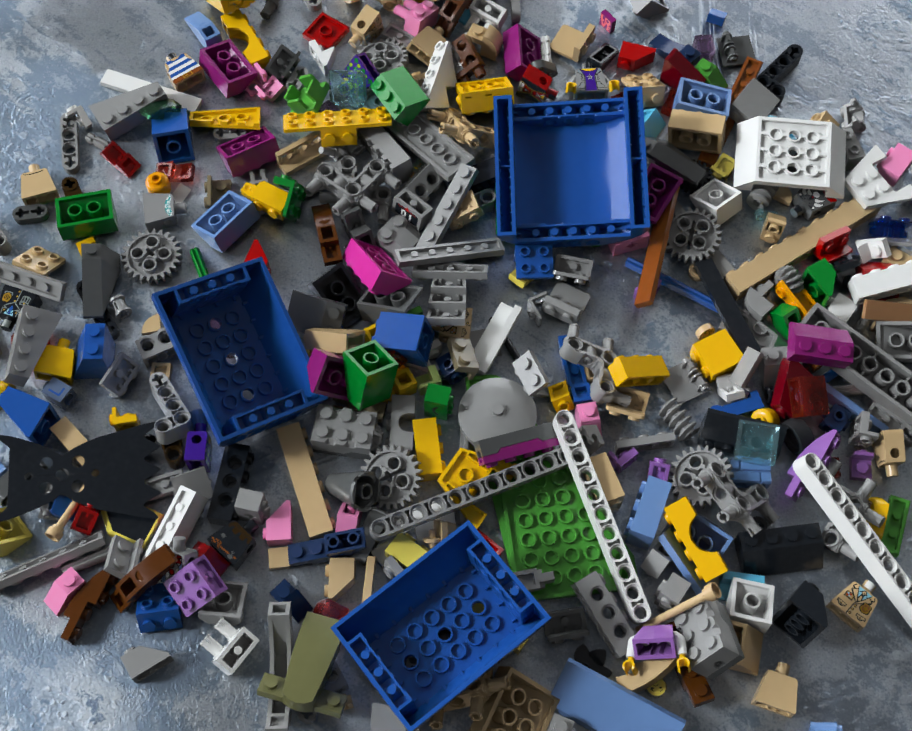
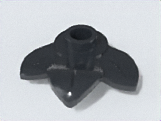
(594, 659)

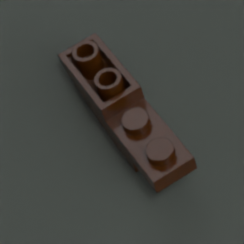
(450, 15)
(327, 234)
(142, 577)
(92, 594)
(694, 683)

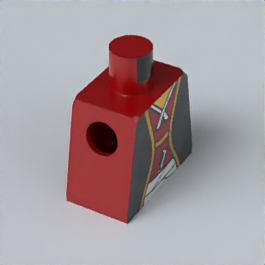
(535, 85)

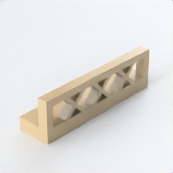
(302, 157)

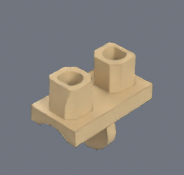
(440, 531)

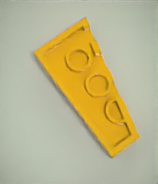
(227, 118)

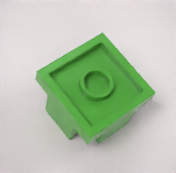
(310, 96)

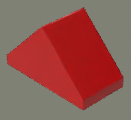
(213, 556)

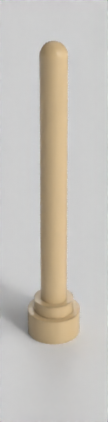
(56, 531)
(710, 593)

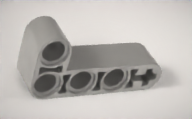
(177, 418)

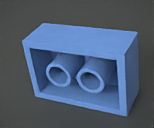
(647, 512)

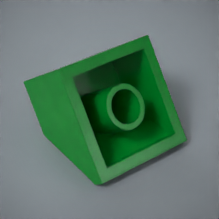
(820, 281)

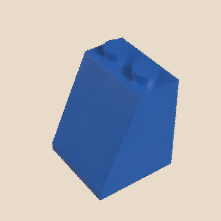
(173, 137)
(406, 334)
(94, 352)
(29, 414)

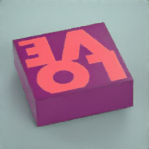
(607, 21)

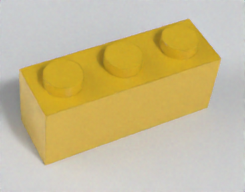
(638, 370)
(428, 448)

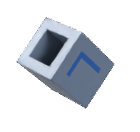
(58, 393)

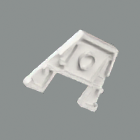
(870, 187)

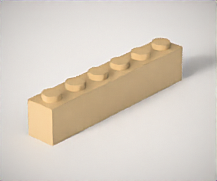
(305, 482)

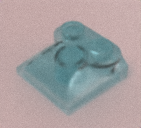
(347, 88)
(756, 443)

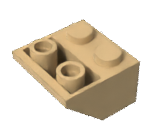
(751, 646)

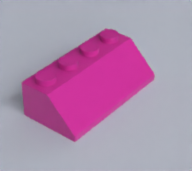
(375, 268)

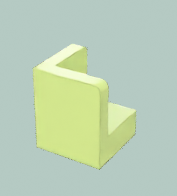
(431, 377)

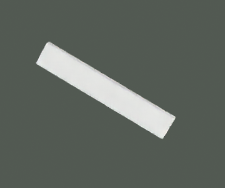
(126, 83)

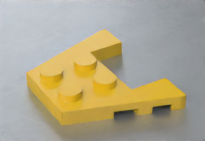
(466, 469)

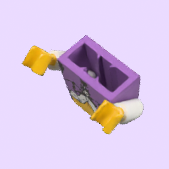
(656, 643)

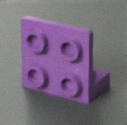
(195, 585)

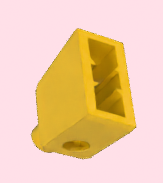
(56, 362)

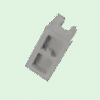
(747, 367)
(591, 438)

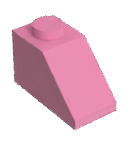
(587, 415)
(347, 518)
(280, 526)
(64, 590)

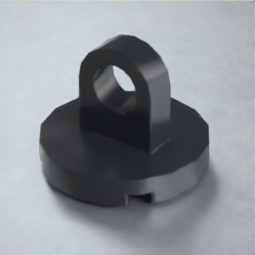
(846, 267)

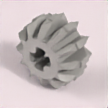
(790, 277)

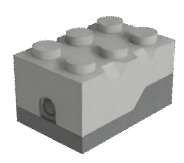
(346, 432)
(709, 638)

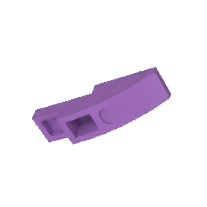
(823, 449)

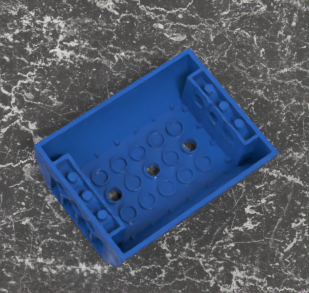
(254, 331)
(433, 597)

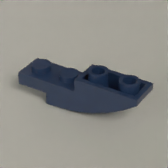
(331, 546)

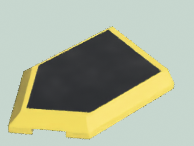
(130, 526)

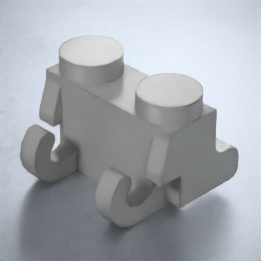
(853, 116)

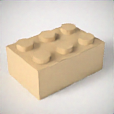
(697, 131)

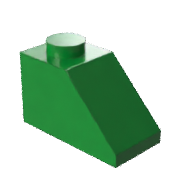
(782, 316)

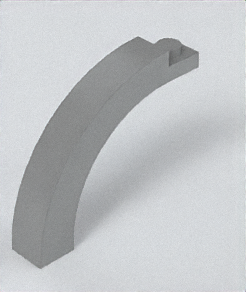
(280, 654)

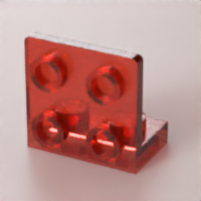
(808, 396)

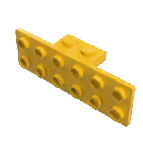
(337, 127)

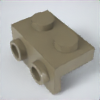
(463, 356)

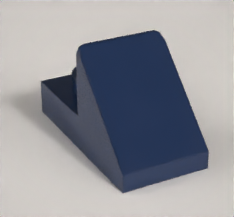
(299, 605)

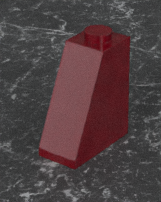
(678, 66)
(780, 398)

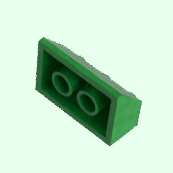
(400, 94)
(86, 214)

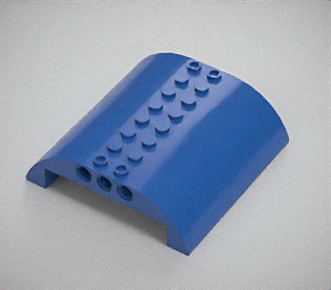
(571, 171)

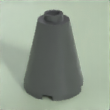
(354, 488)

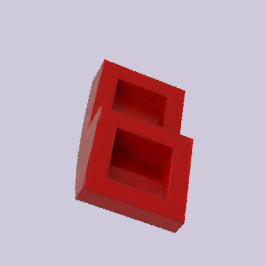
(120, 159)

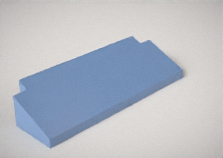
(606, 705)

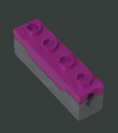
(516, 443)

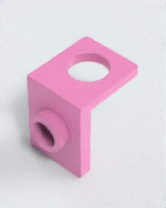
(260, 80)

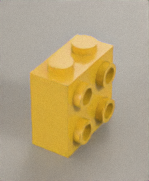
(716, 355)

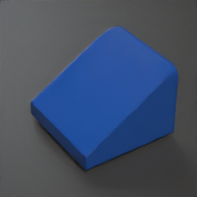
(716, 17)
(60, 505)

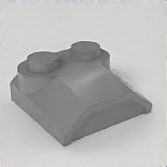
(397, 235)
(227, 605)

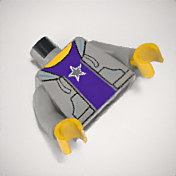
(590, 83)

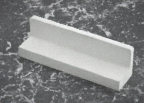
(495, 335)
(179, 518)

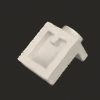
(82, 118)

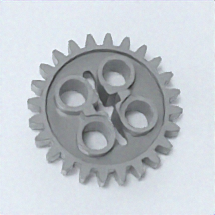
(385, 54)
(709, 238)
(151, 256)
(384, 461)
(679, 474)

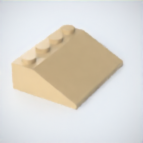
(521, 708)

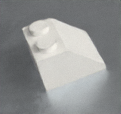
(718, 200)
(751, 603)

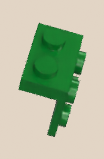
(295, 196)

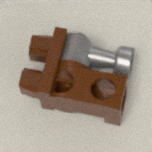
(470, 61)

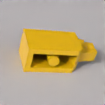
(266, 198)

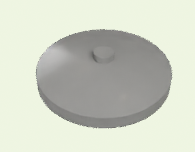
(495, 409)

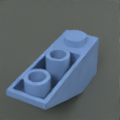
(203, 29)

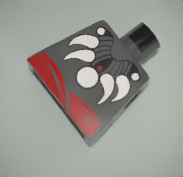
(811, 204)

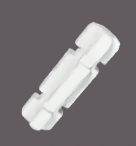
(545, 48)

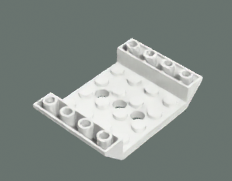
(764, 155)

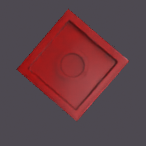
(326, 31)

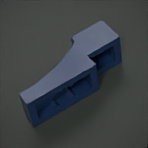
(665, 46)

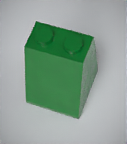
(369, 374)

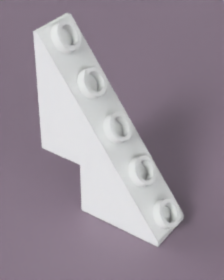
(439, 77)

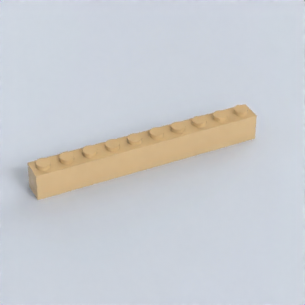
(795, 248)

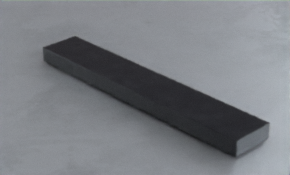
(725, 305)

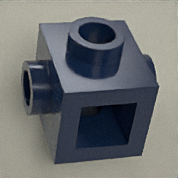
(447, 369)
(836, 419)

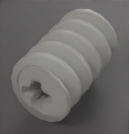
(761, 196)
(677, 420)

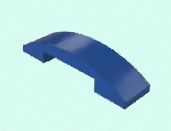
(575, 378)

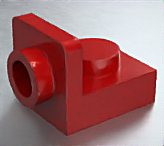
(85, 519)

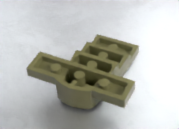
(309, 671)

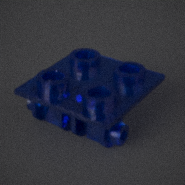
(896, 227)

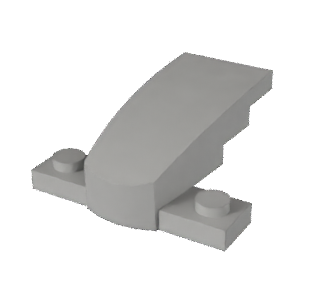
(448, 290)

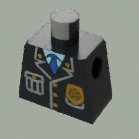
(12, 301)

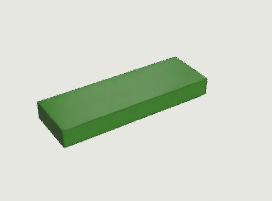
(895, 524)

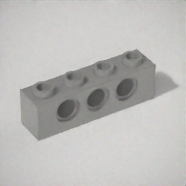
(583, 590)

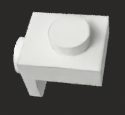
(728, 390)

